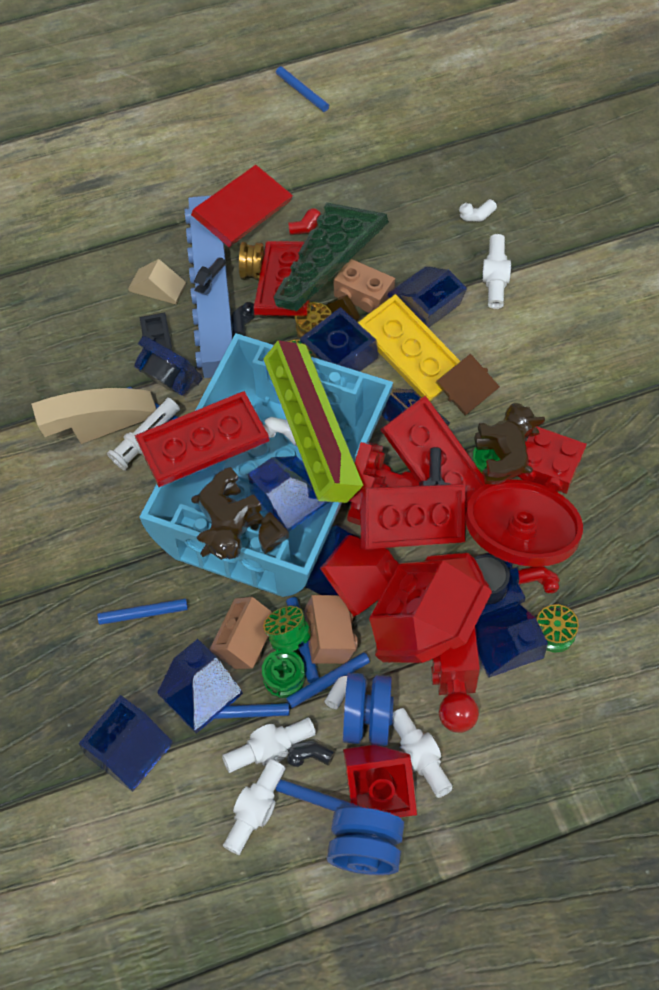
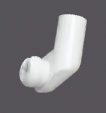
(477, 214)
(274, 425)
(337, 693)

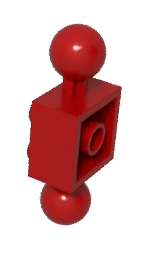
(457, 676)

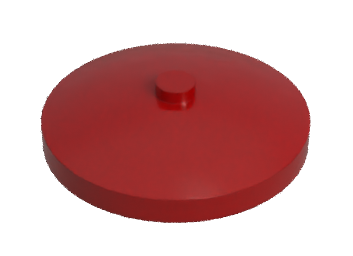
(524, 523)

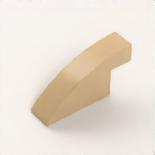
(93, 411)

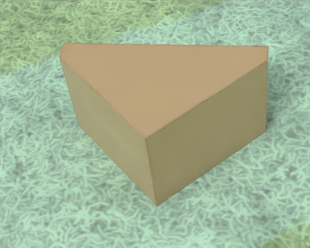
(158, 282)

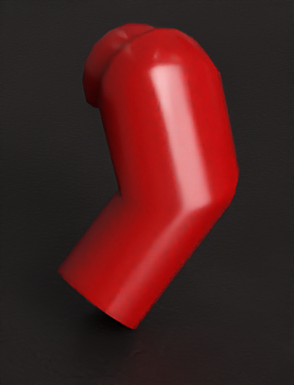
(307, 223)
(541, 575)

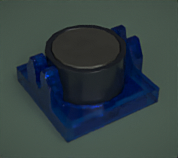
(166, 367)
(502, 581)

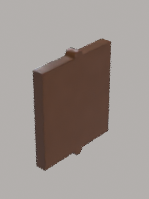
(467, 384)

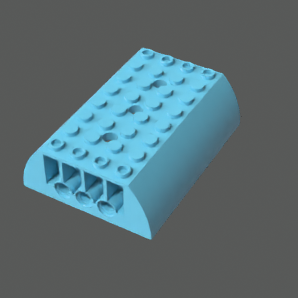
(177, 522)

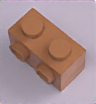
(363, 285)
(331, 630)
(242, 634)

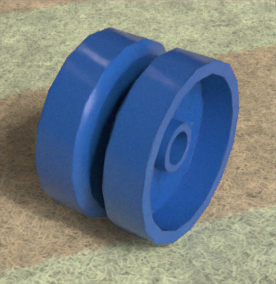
(369, 709)
(365, 841)

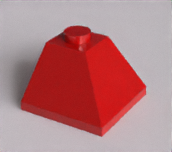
(359, 573)
(380, 779)

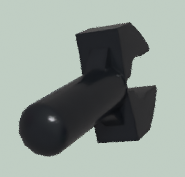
(206, 275)
(434, 468)

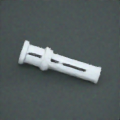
(166, 409)

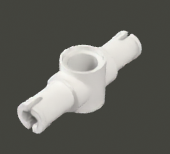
(496, 271)
(268, 744)
(423, 752)
(254, 807)

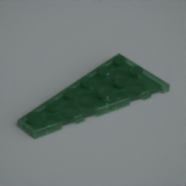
(328, 247)

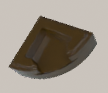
(346, 304)
(271, 533)

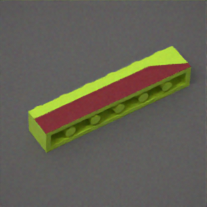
(312, 422)

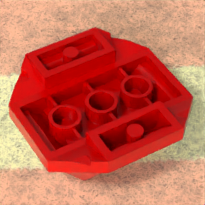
(428, 608)

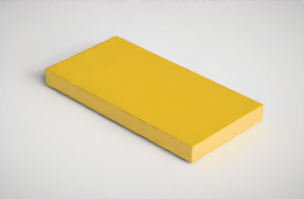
(409, 346)

